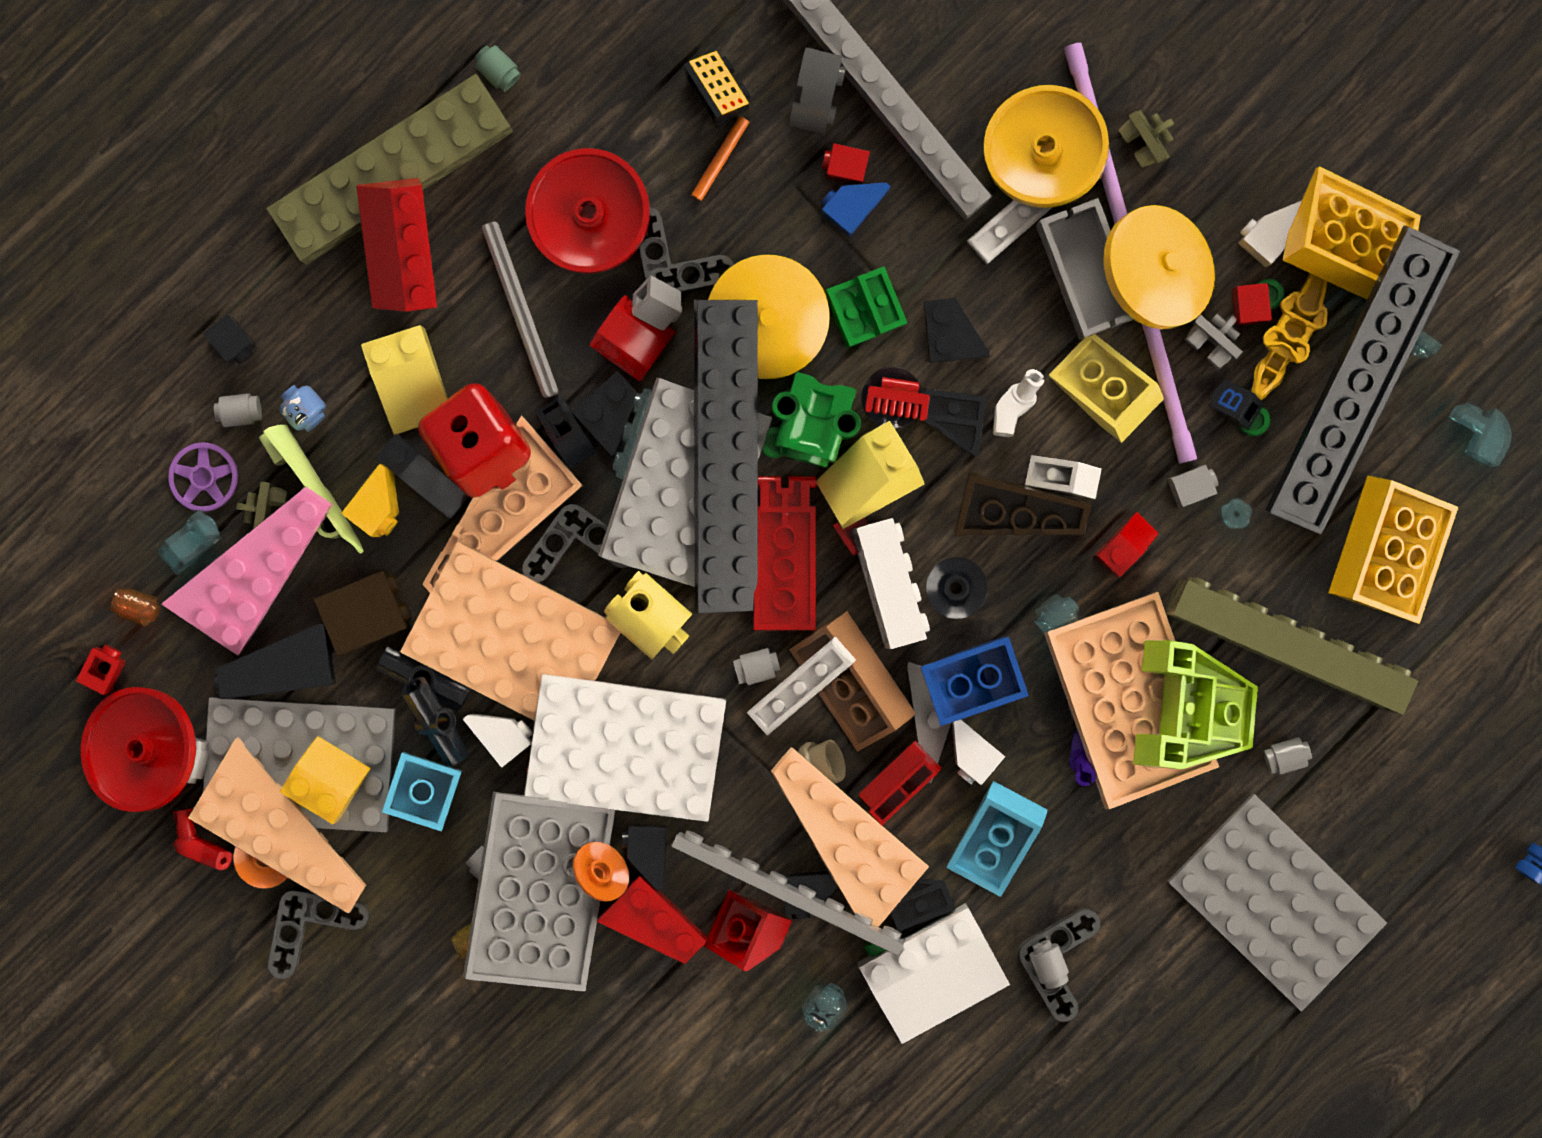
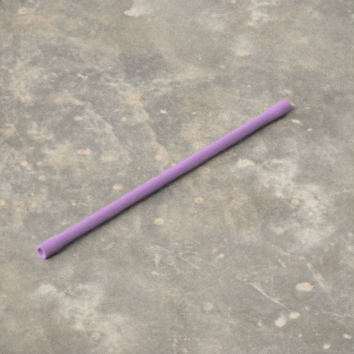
(1181, 436)

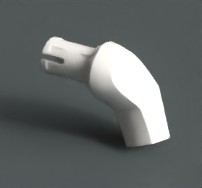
(1015, 403)

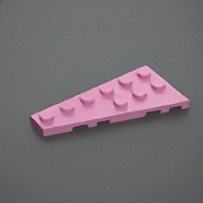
(241, 584)

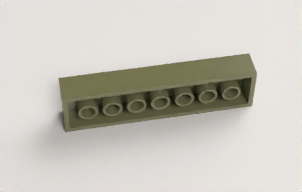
(420, 147)
(1292, 647)

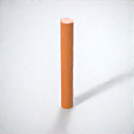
(720, 158)

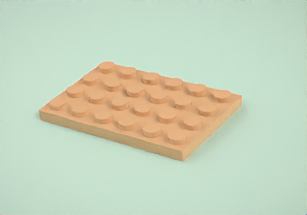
(505, 632)
(1113, 697)

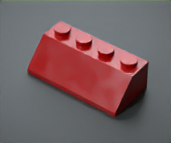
(396, 245)

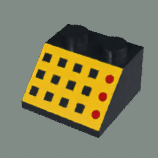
(716, 87)

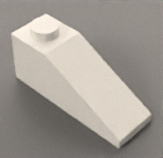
(1268, 235)

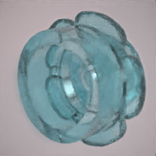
(1229, 517)

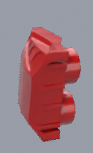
(630, 341)

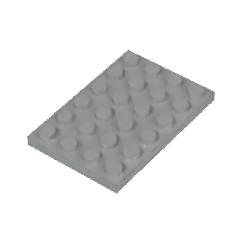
(655, 505)
(282, 733)
(1277, 902)
(528, 909)

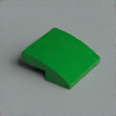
(865, 307)

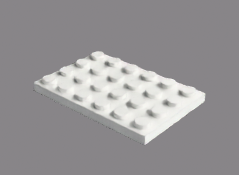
(625, 747)

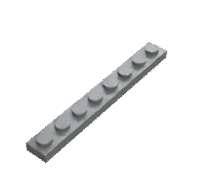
(800, 897)

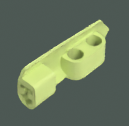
(285, 449)

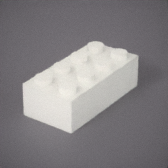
(889, 583)

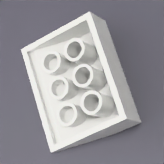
(935, 975)

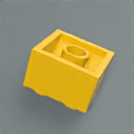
(375, 504)
(325, 780)

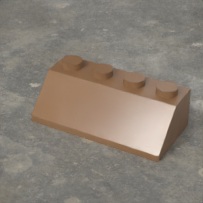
(863, 695)

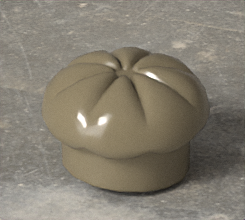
(825, 758)

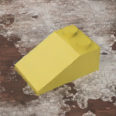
(405, 377)
(1107, 386)
(869, 476)

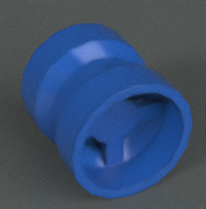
(1525, 867)

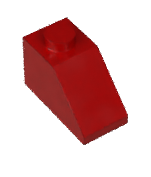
(1126, 545)

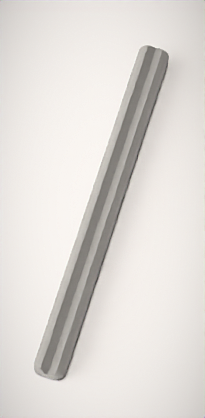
(520, 309)

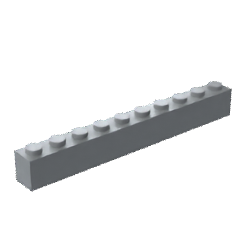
(892, 105)

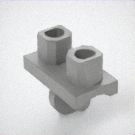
(1204, 330)

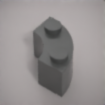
(815, 91)

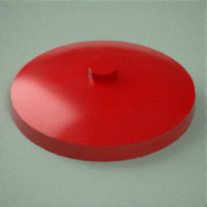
(587, 211)
(138, 749)

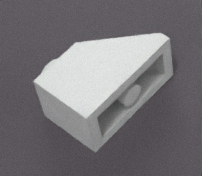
(1063, 476)
(500, 735)
(973, 754)

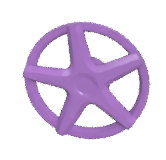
(203, 477)

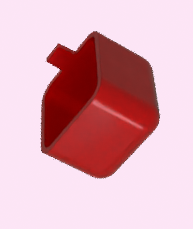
(499, 446)

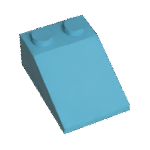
(997, 838)

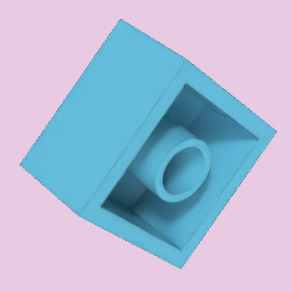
(422, 791)

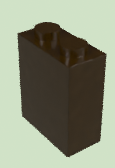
(363, 612)

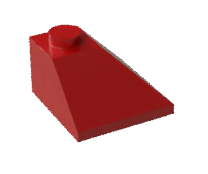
(746, 931)

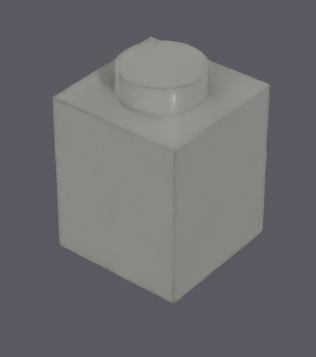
(657, 303)
(1193, 485)

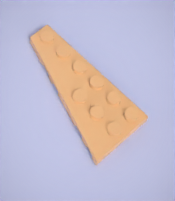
(506, 516)
(252, 814)
(857, 850)

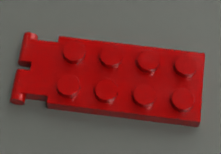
(786, 555)

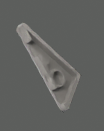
(929, 732)

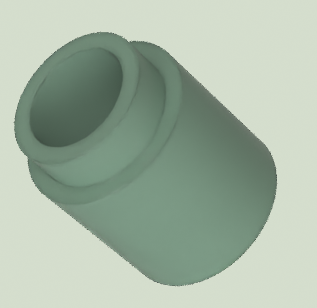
(497, 67)

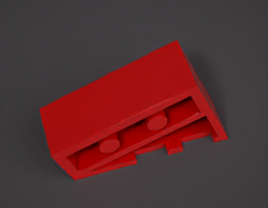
(653, 921)

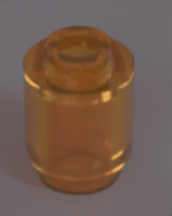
(135, 606)

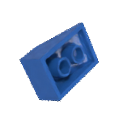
(974, 680)

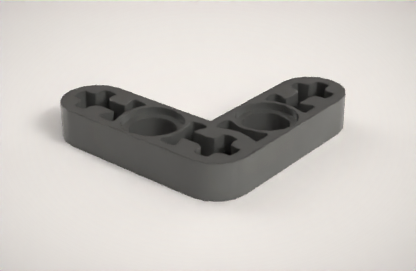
(664, 267)
(569, 534)
(309, 913)
(1083, 934)

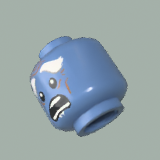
(302, 408)

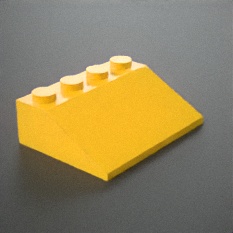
(1344, 232)
(1393, 549)

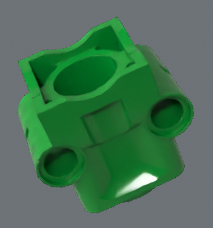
(812, 428)

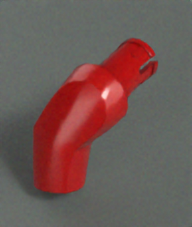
(197, 848)

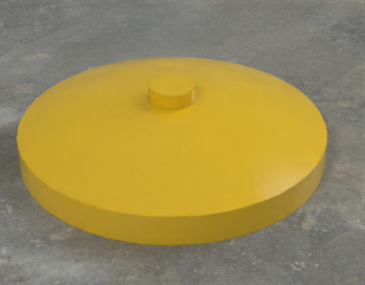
(1046, 146)
(1159, 267)
(790, 310)

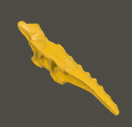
(1289, 339)

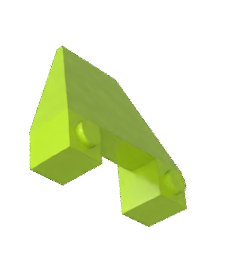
(1204, 708)

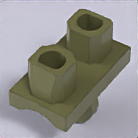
(1139, 125)
(268, 496)

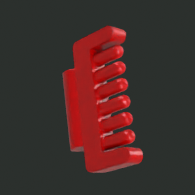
(899, 391)

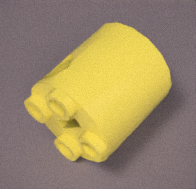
(656, 625)

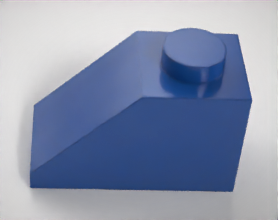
(852, 204)

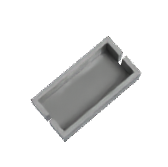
(1076, 257)

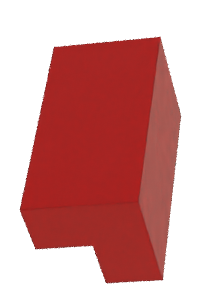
(899, 782)

